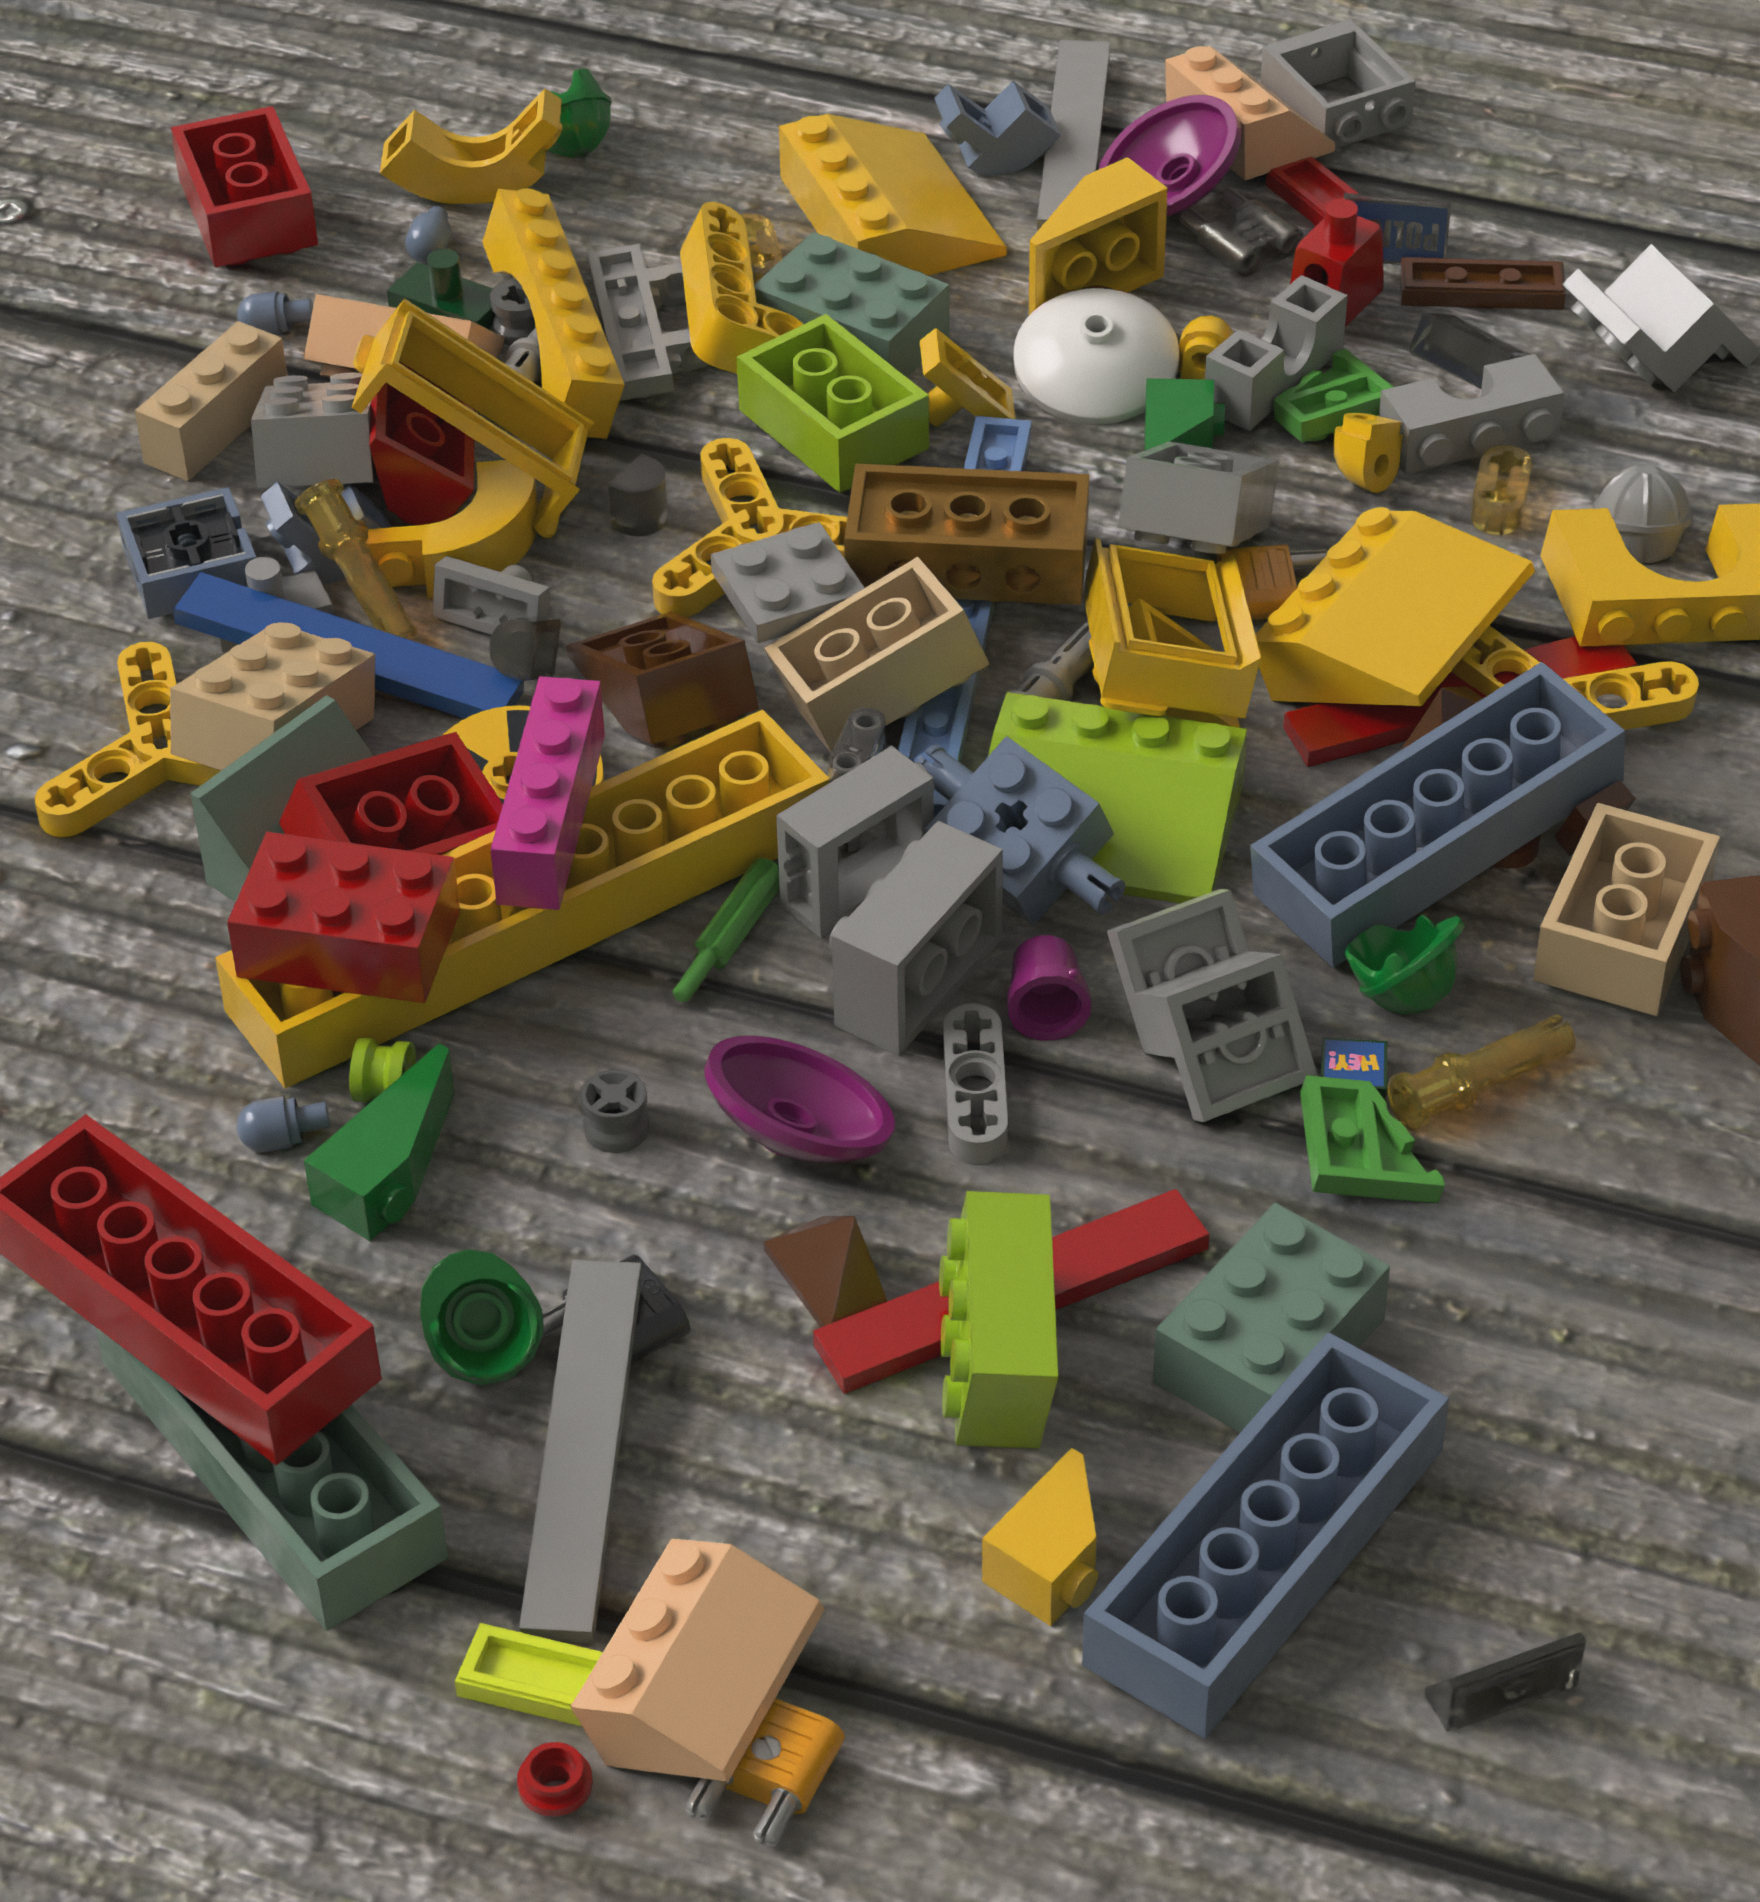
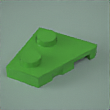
(1320, 401)
(1359, 1145)

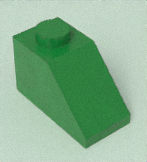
(1182, 412)

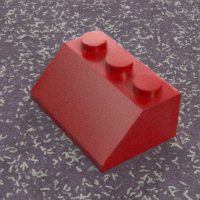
(419, 458)

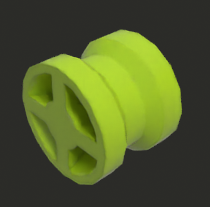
(377, 1067)

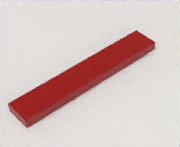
(1342, 730)
(1084, 1264)

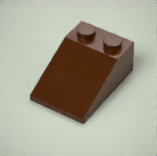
(668, 677)
(1726, 959)

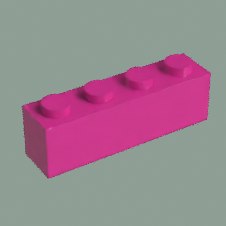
(548, 793)

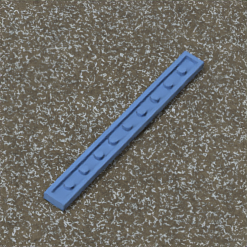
(946, 717)

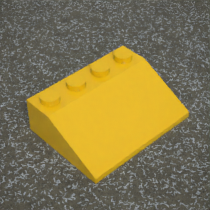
(884, 193)
(1387, 612)

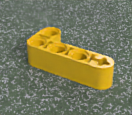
(721, 290)

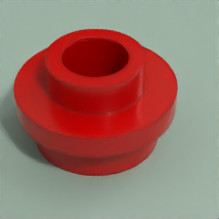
(550, 1763)

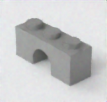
(1300, 336)
(1515, 408)

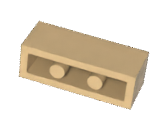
(209, 401)

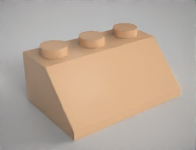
(1269, 127)
(341, 324)
(695, 1662)

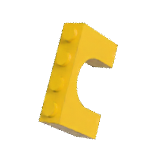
(1623, 603)

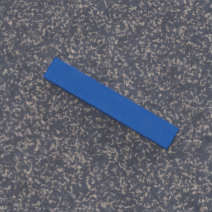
(401, 665)

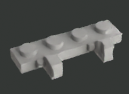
(627, 306)

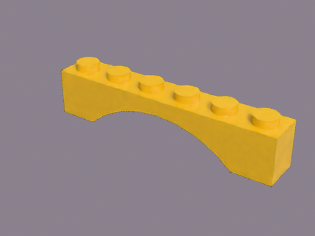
(574, 353)

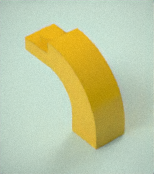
(468, 168)
(488, 533)

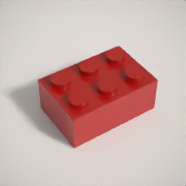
(244, 186)
(403, 799)
(344, 917)

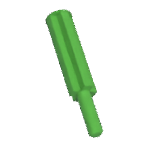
(730, 924)

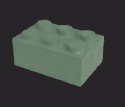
(865, 294)
(1265, 1313)

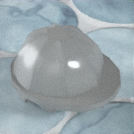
(1647, 511)

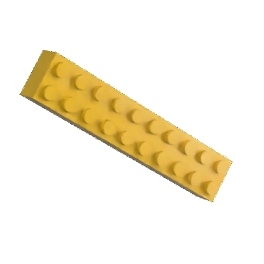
(640, 851)

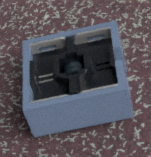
(178, 540)

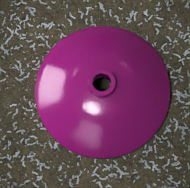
(1183, 146)
(798, 1100)

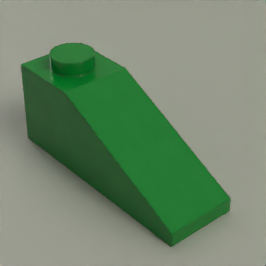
(380, 1157)

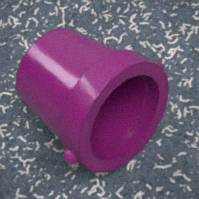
(1047, 990)

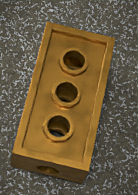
(976, 555)

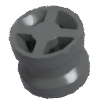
(512, 311)
(615, 1111)

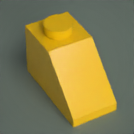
(1046, 1544)

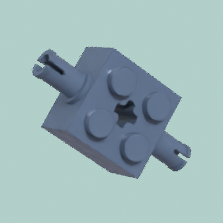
(1037, 819)

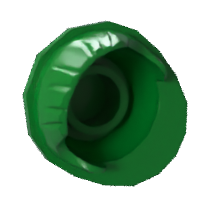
(583, 116)
(1406, 968)
(479, 1317)

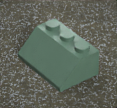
(252, 792)

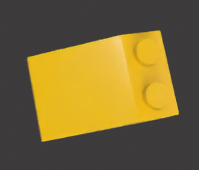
(1102, 235)

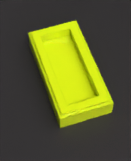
(525, 1672)

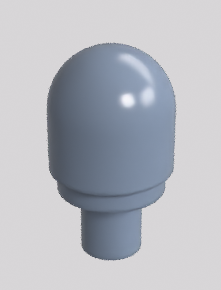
(428, 233)
(274, 312)
(279, 1123)

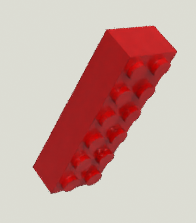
(185, 1289)

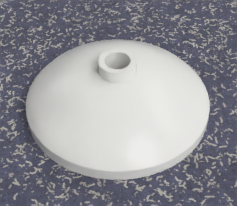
(1089, 373)

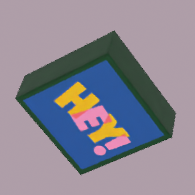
(1355, 1060)

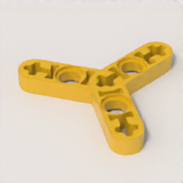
(686, 581)
(1631, 683)
(77, 797)

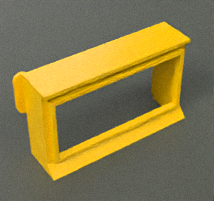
(488, 388)
(1157, 675)

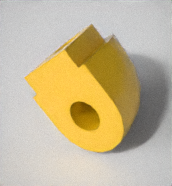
(1197, 342)
(1368, 450)

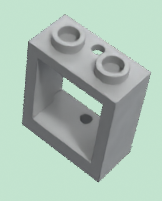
(1342, 51)
(809, 834)

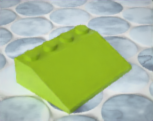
(1158, 778)

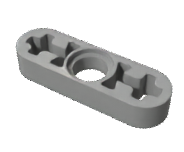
(965, 1103)

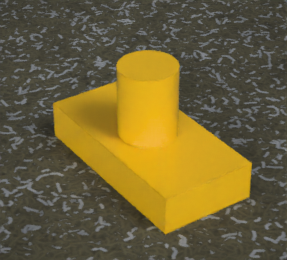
(961, 382)

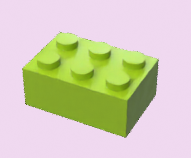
(832, 401)
(999, 1320)

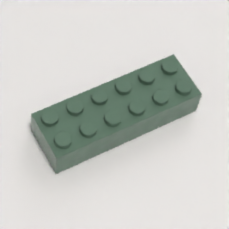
(331, 1518)

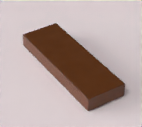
(1482, 283)

